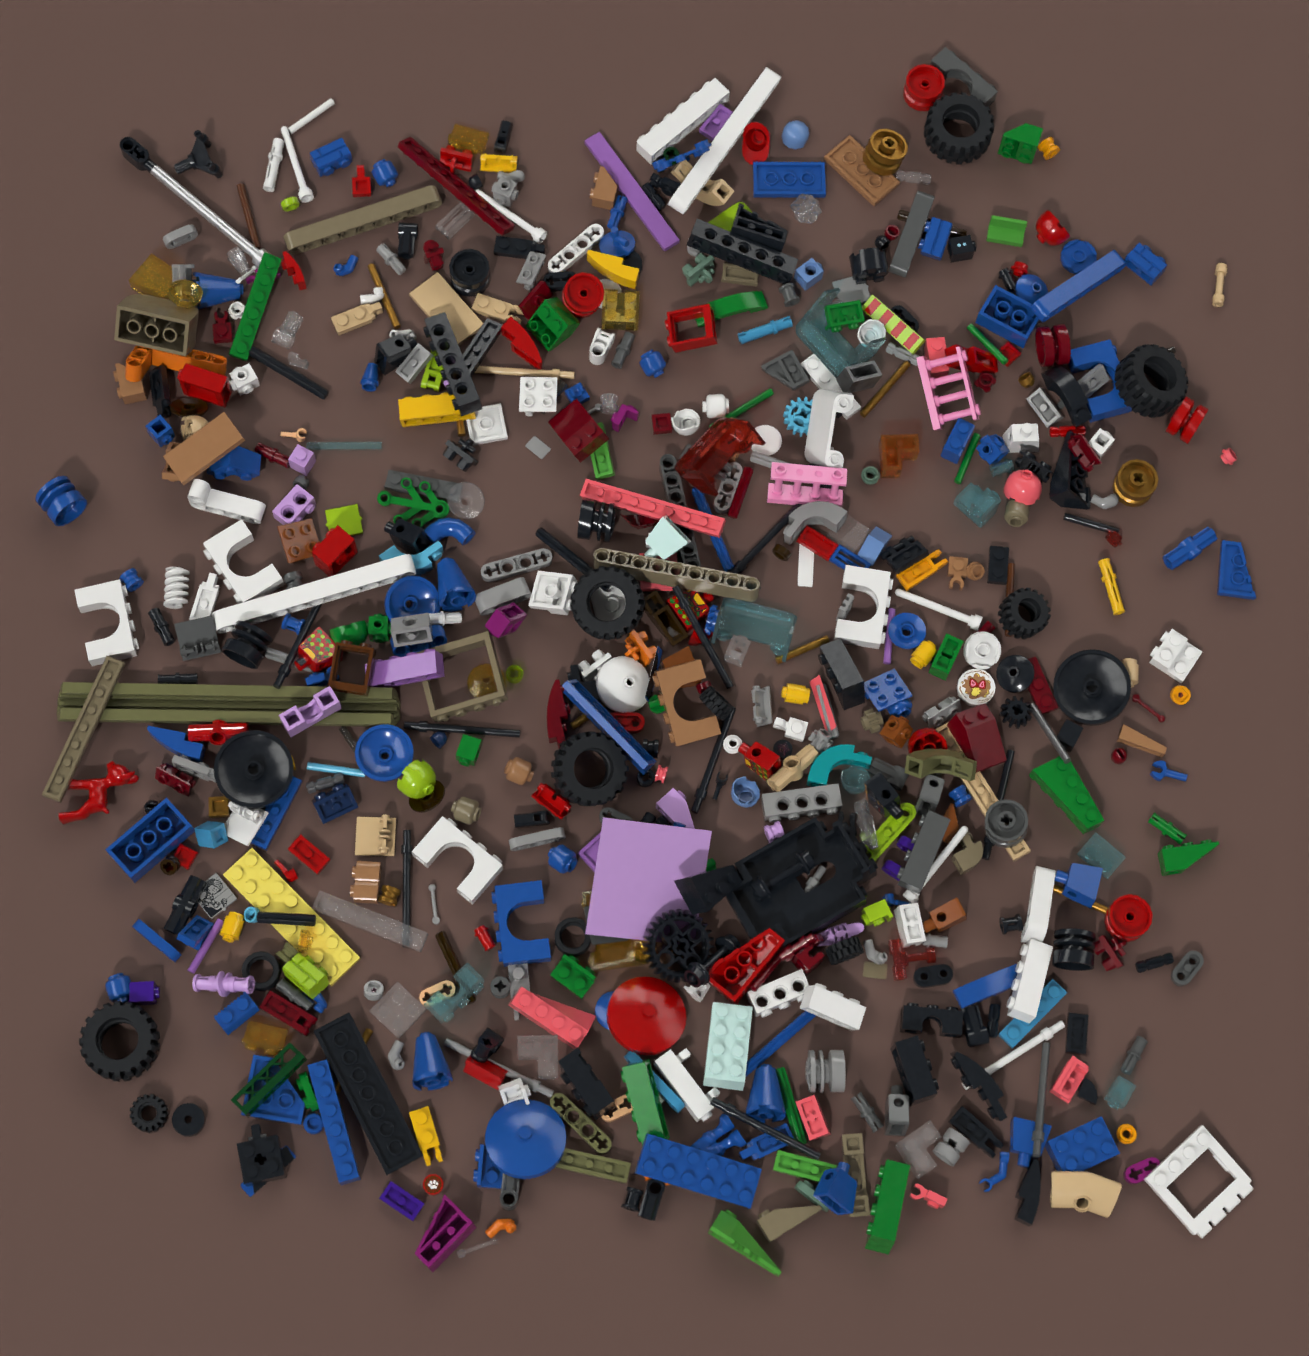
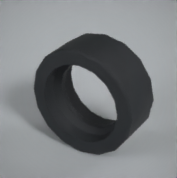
(571, 921)
(262, 956)

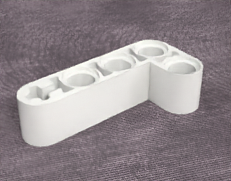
(224, 504)
(1039, 905)

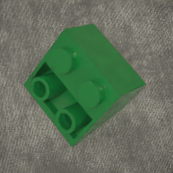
(1021, 143)
(552, 323)

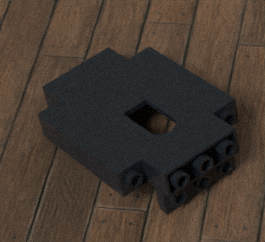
(791, 910)

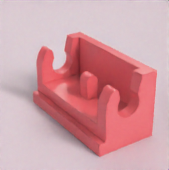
(1069, 1079)
(813, 1117)

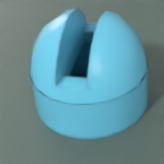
(251, 912)

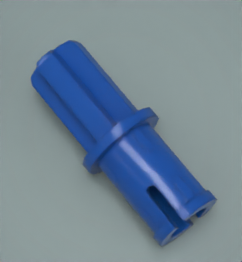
(617, 212)

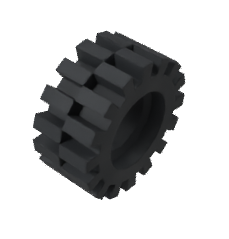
(716, 702)
(844, 950)
(157, 1122)

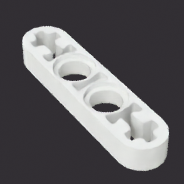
(575, 249)

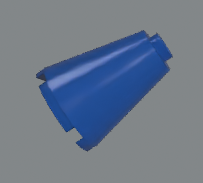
(217, 289)
(453, 586)
(430, 1065)
(766, 1096)

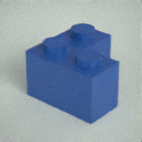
(237, 462)

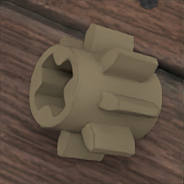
(871, 720)

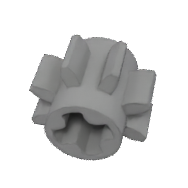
(821, 739)

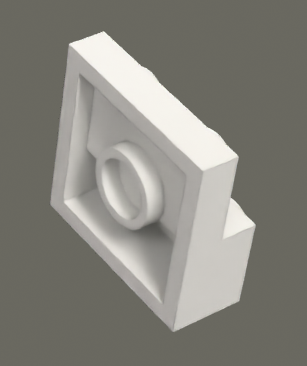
(553, 592)
(1175, 655)

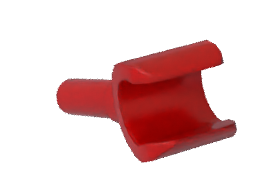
(290, 875)

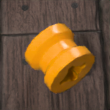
(1048, 148)

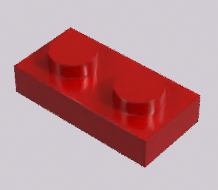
(309, 854)

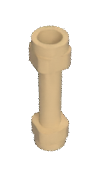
(1218, 297)

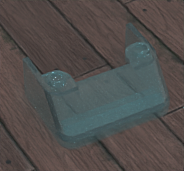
(832, 347)
(755, 623)

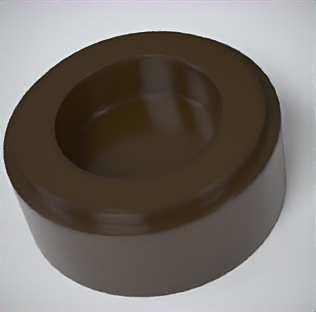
(781, 552)

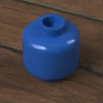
(384, 173)
(652, 363)
(901, 709)
(562, 859)
(118, 987)

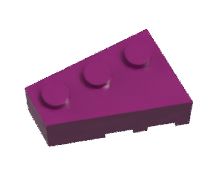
(444, 1234)

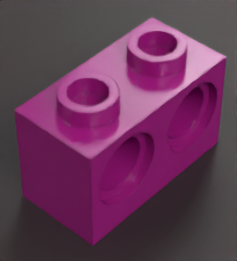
(505, 620)

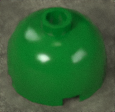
(354, 632)

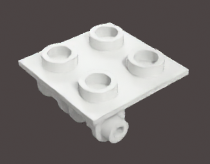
(538, 394)
(244, 823)

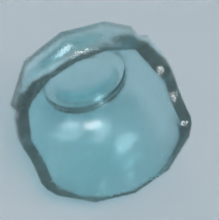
(854, 778)

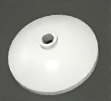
(613, 685)

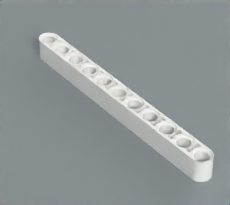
(724, 141)
(314, 593)

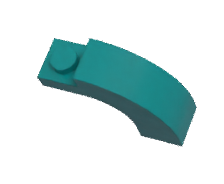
(832, 758)

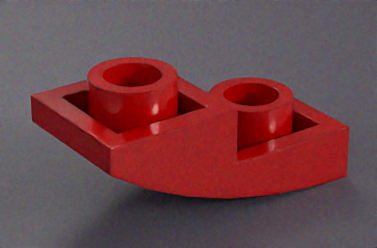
(293, 269)

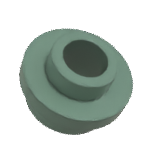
(870, 470)

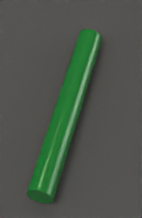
(987, 344)
(967, 458)

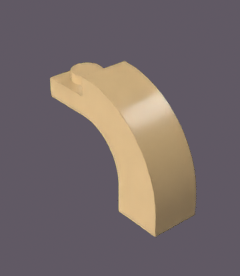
(713, 193)

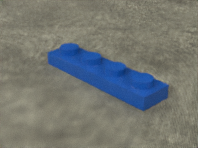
(275, 817)

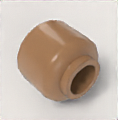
(518, 771)

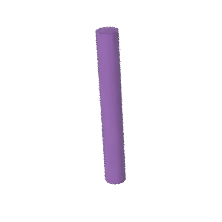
(888, 643)
(205, 946)

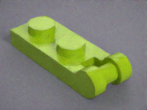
(434, 371)

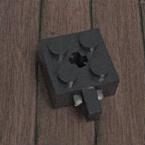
(250, 1152)

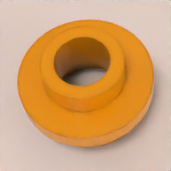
(1130, 1129)

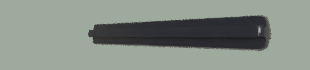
(288, 372)
(564, 552)

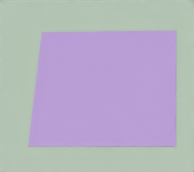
(638, 876)

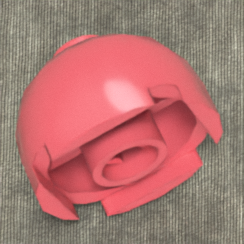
(1023, 487)

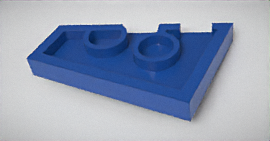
(1233, 573)

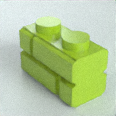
(306, 975)

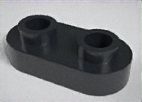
(933, 976)

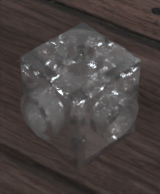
(806, 208)

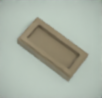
(738, 275)

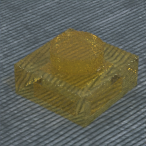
(305, 941)

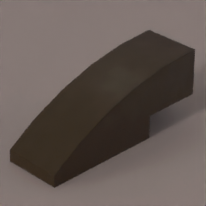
(664, 618)

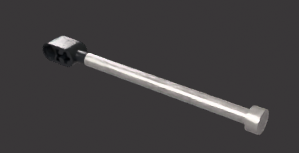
(145, 163)

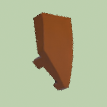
(953, 824)

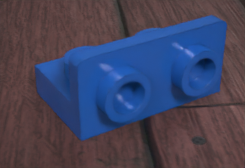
(487, 1174)

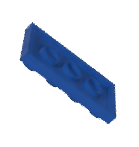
(788, 179)

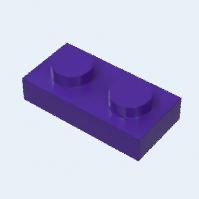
(402, 1201)

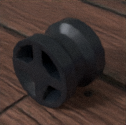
(651, 747)

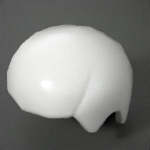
(870, 331)
(686, 422)

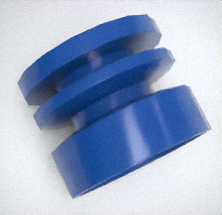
(61, 500)

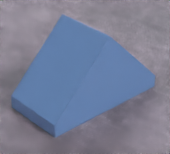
(874, 545)

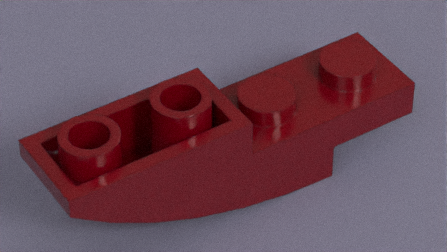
(557, 713)

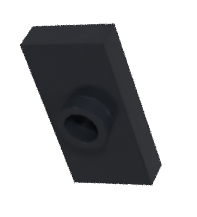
(1076, 1033)

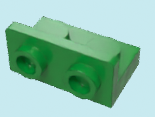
(843, 316)
(574, 976)

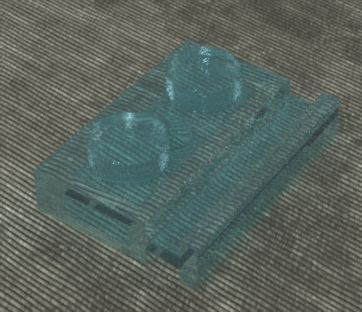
(1101, 854)

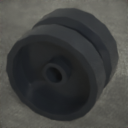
(469, 272)

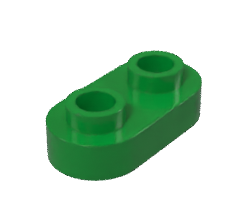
(304, 1084)

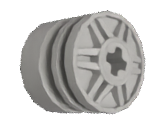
(825, 1071)

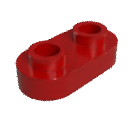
(627, 718)

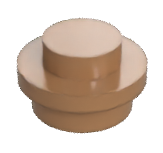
(975, 571)

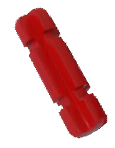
(1062, 430)

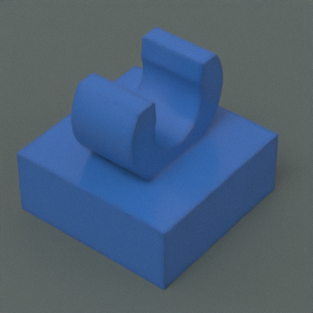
(577, 391)

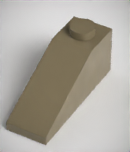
(780, 1221)

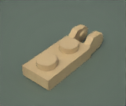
(495, 308)

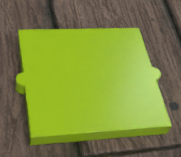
(345, 517)

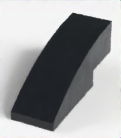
(1029, 1194)

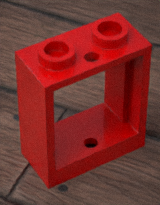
(688, 314)
(205, 385)

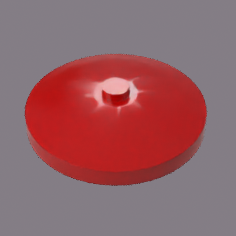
(646, 1015)

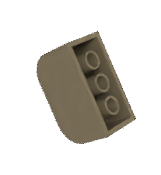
(156, 324)

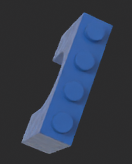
(1087, 358)
(508, 899)

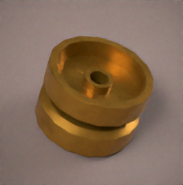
(885, 152)
(1135, 483)

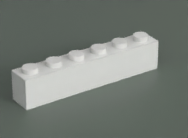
(682, 121)

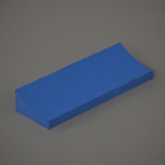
(608, 725)

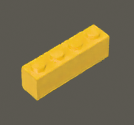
(429, 410)

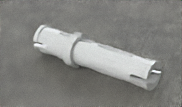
(275, 158)

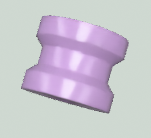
(774, 831)

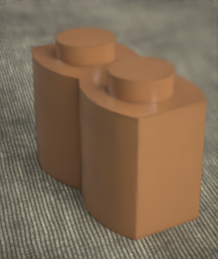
(367, 882)

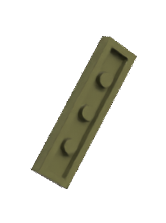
(594, 1165)

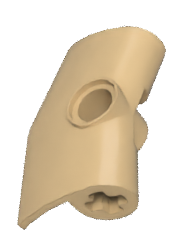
(1098, 1192)

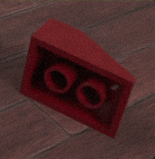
(578, 430)
(978, 736)

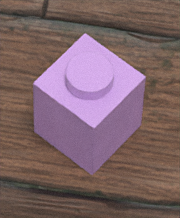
(302, 460)

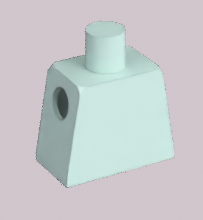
(665, 539)

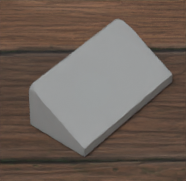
(1045, 407)

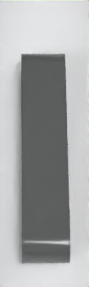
(911, 234)

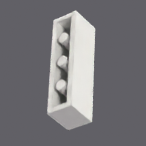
(1029, 981)

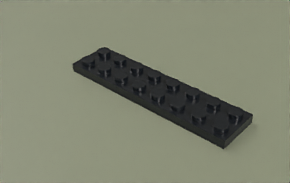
(368, 1093)

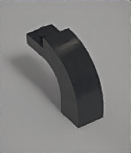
(1068, 389)

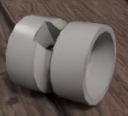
(948, 1153)

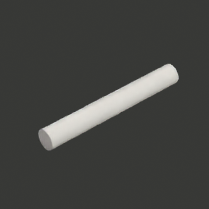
(309, 117)

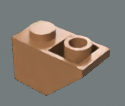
(605, 190)
(128, 391)

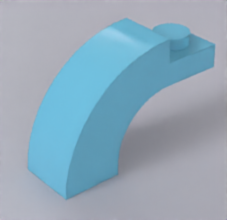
(421, 561)

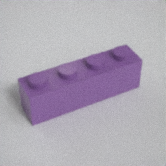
(407, 669)

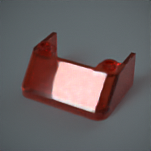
(714, 450)

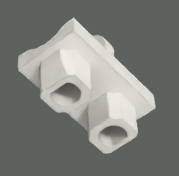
(590, 672)

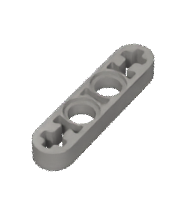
(517, 567)

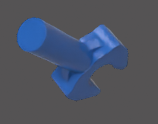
(1166, 772)

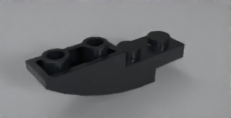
(975, 1076)

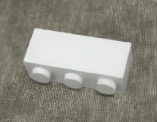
(833, 1006)

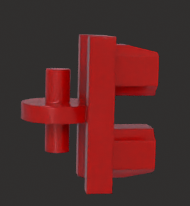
(455, 159)

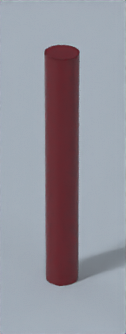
(766, 972)

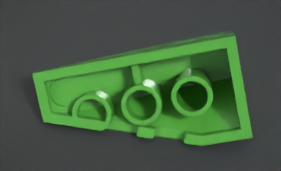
(733, 1234)

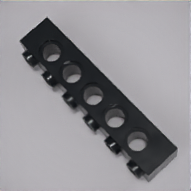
(742, 252)
(440, 325)

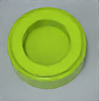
(290, 204)

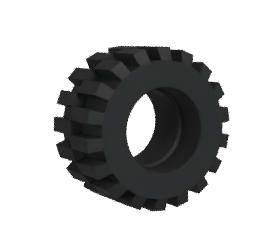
(1033, 603)

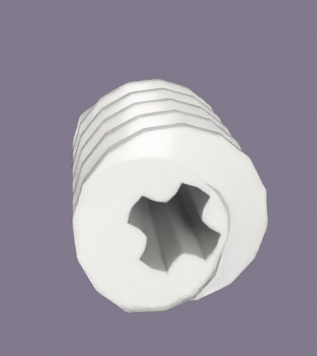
(175, 586)

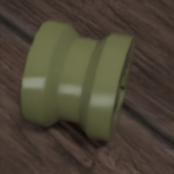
(287, 953)

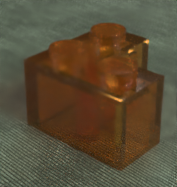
(894, 450)

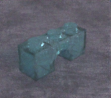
(444, 1007)

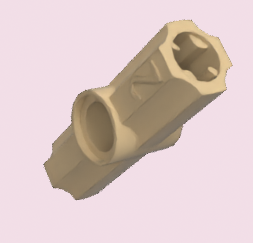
(793, 768)

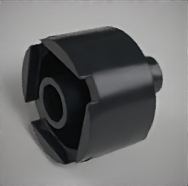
(869, 265)

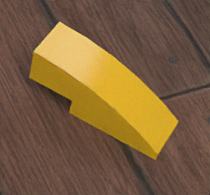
(613, 268)

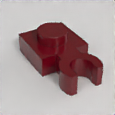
(222, 330)

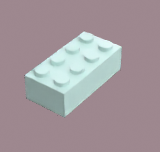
(727, 1046)

